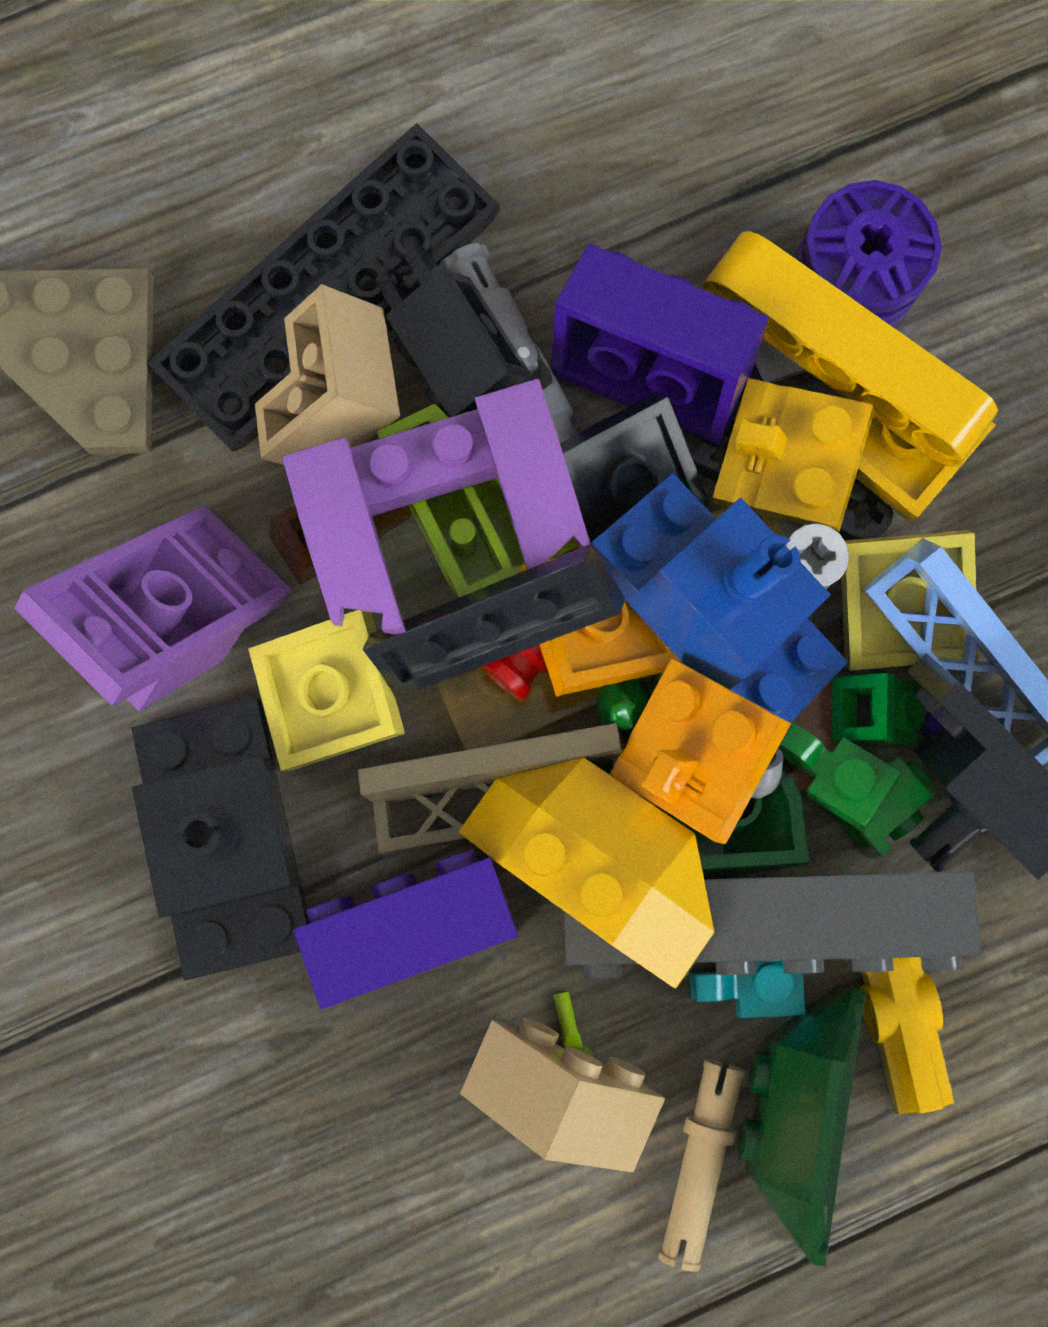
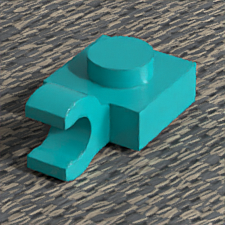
(755, 995)

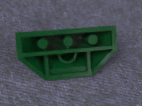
(802, 1115)

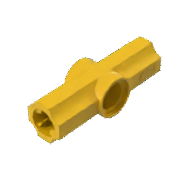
(904, 1021)

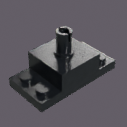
(988, 772)
(218, 838)

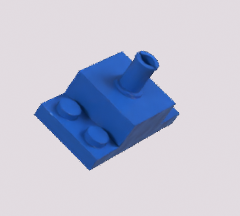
(723, 596)

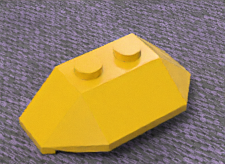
(601, 860)

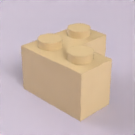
(337, 378)
(562, 1098)

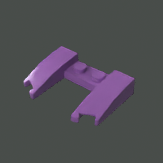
(345, 486)

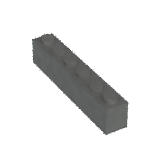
(818, 920)

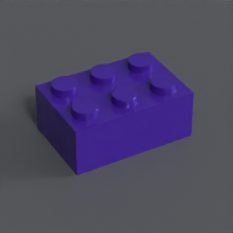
(648, 332)
(404, 929)

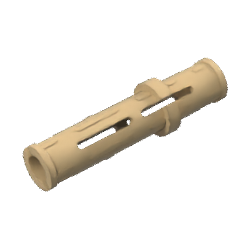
(702, 1164)

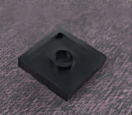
(626, 459)

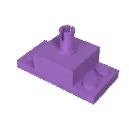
(154, 607)

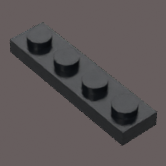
(497, 621)

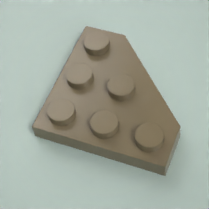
(83, 351)

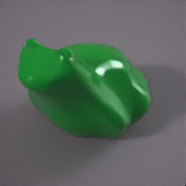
(622, 705)

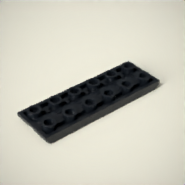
(240, 341)

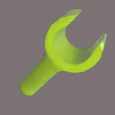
(568, 1026)

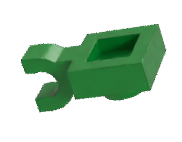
(845, 781)

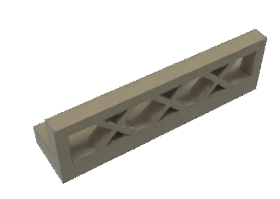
(470, 770)

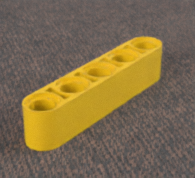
(854, 350)

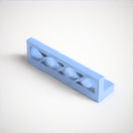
(982, 631)

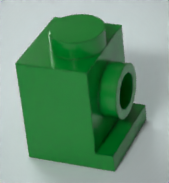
(892, 711)
(897, 814)

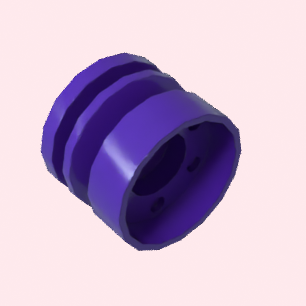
(878, 220)

